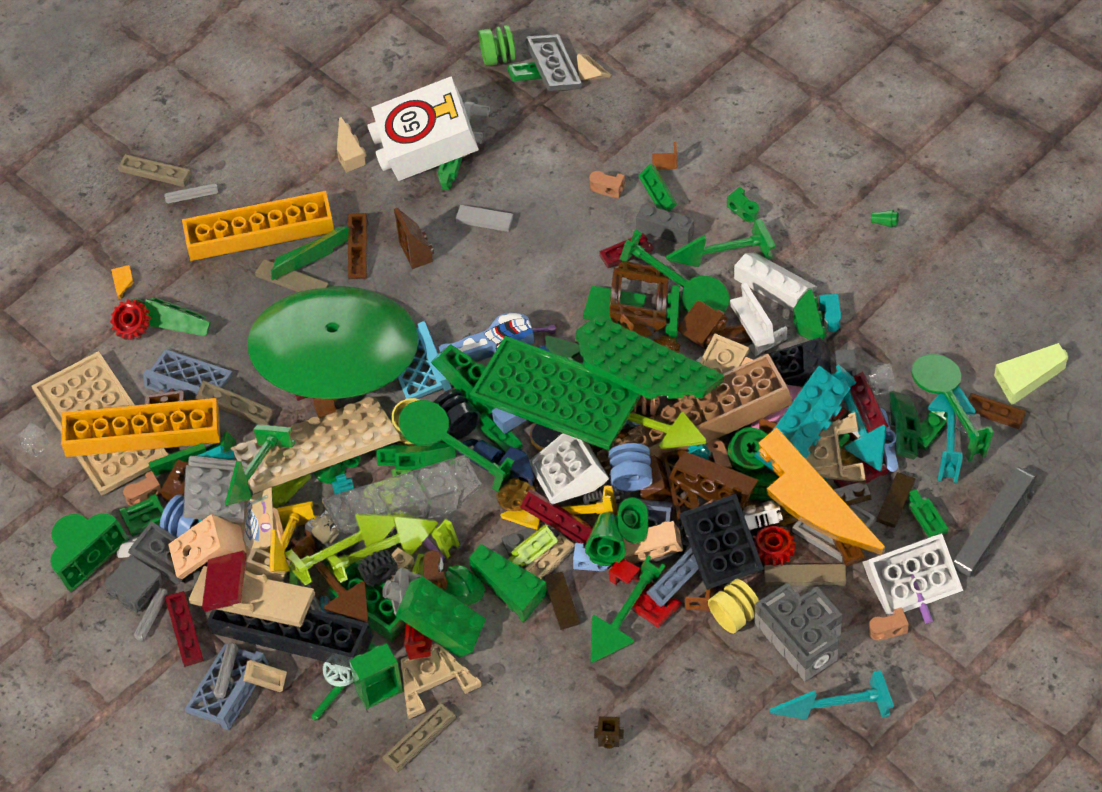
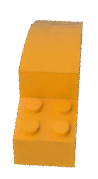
(810, 497)

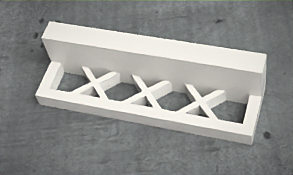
(753, 317)

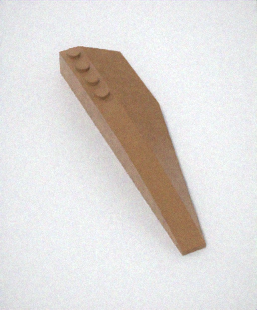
(743, 398)

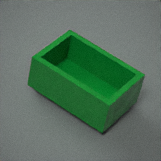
(376, 676)

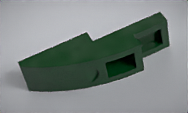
(907, 424)

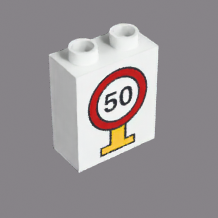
(422, 129)

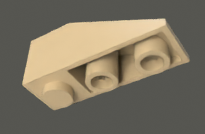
(348, 149)

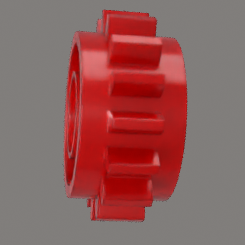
(138, 324)
(774, 545)

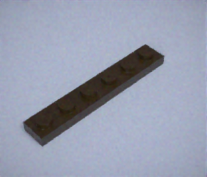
(849, 494)

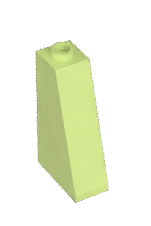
(1029, 371)

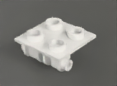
(769, 508)

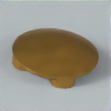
(513, 494)

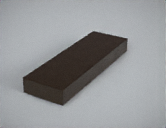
(895, 500)
(561, 600)

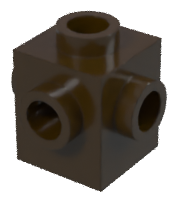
(608, 732)

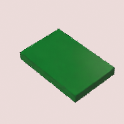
(599, 302)

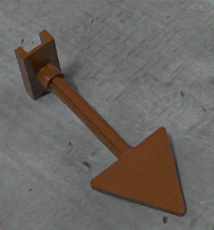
(349, 603)

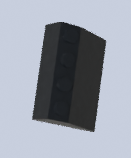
(721, 542)

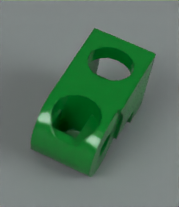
(742, 206)

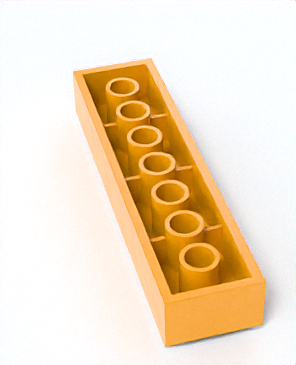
(257, 225)
(140, 427)

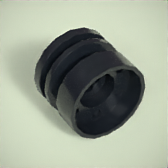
(461, 414)

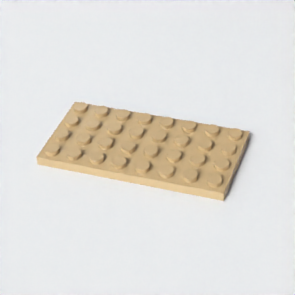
(87, 387)
(321, 443)

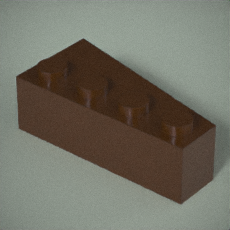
(712, 479)

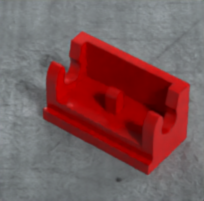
(416, 643)

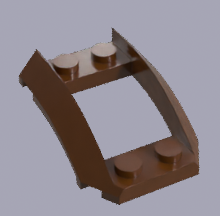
(639, 315)

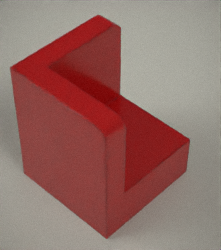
(624, 571)

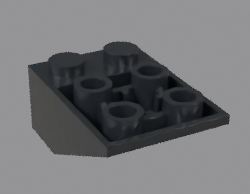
(800, 361)

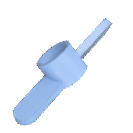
(889, 449)

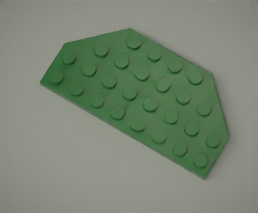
(641, 362)

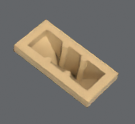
(590, 69)

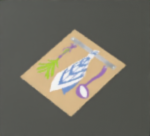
(256, 533)

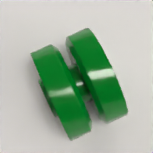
(737, 451)

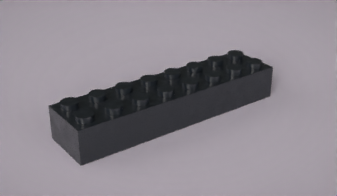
(319, 637)

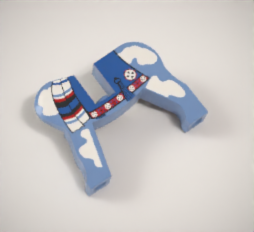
(484, 344)

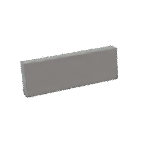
(484, 218)

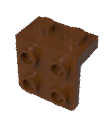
(702, 324)

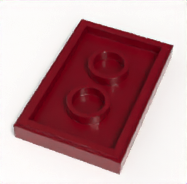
(224, 581)

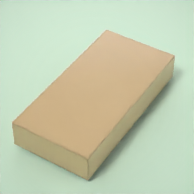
(265, 676)

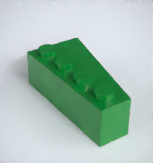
(461, 373)
(509, 581)

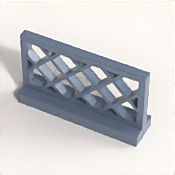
(164, 381)
(239, 695)

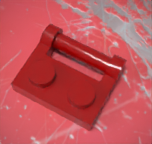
(651, 611)

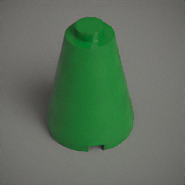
(605, 541)

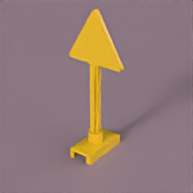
(290, 518)
(526, 519)

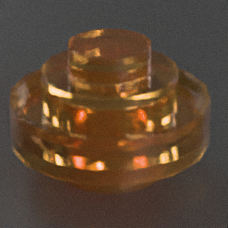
(668, 342)

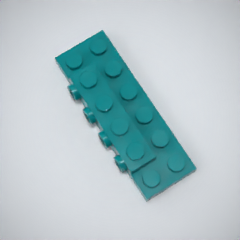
(811, 412)

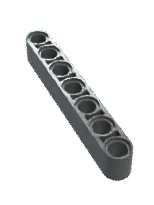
(994, 522)

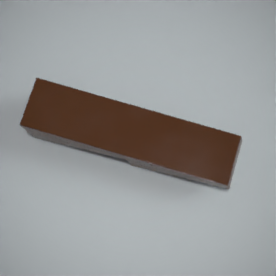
(357, 246)

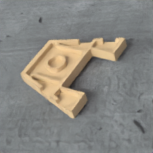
(826, 454)
(429, 672)

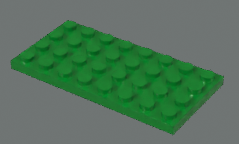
(554, 393)

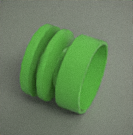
(497, 45)

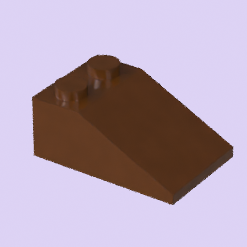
(413, 240)

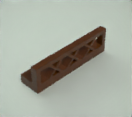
(691, 498)

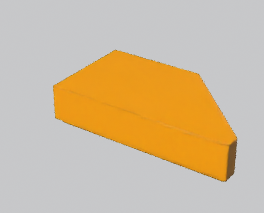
(122, 279)

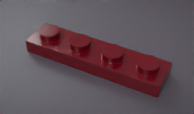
(867, 403)
(556, 517)
(184, 628)

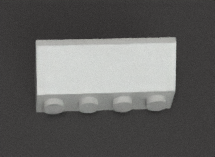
(771, 280)

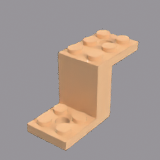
(212, 539)

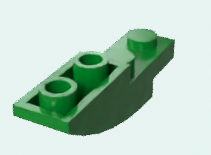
(414, 456)

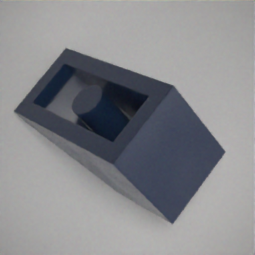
(521, 467)

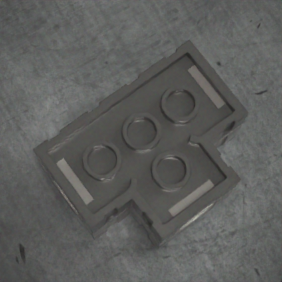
(801, 628)

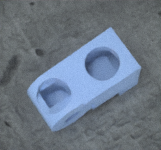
(582, 561)

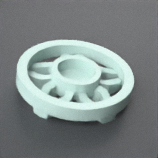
(340, 672)

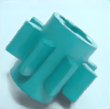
(700, 451)
(342, 484)

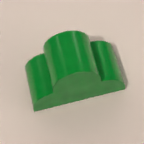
(84, 546)

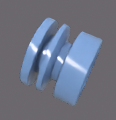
(630, 467)
(172, 517)

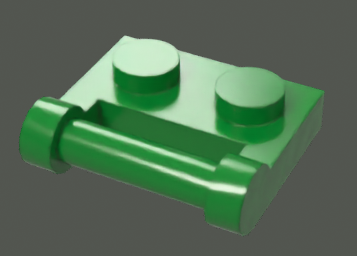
(139, 521)

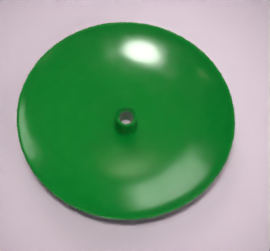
(332, 342)

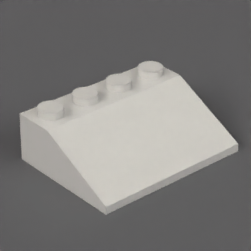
(567, 469)
(930, 566)

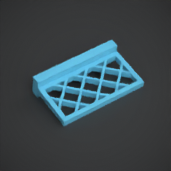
(430, 353)

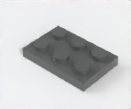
(154, 550)

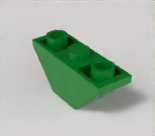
(808, 318)

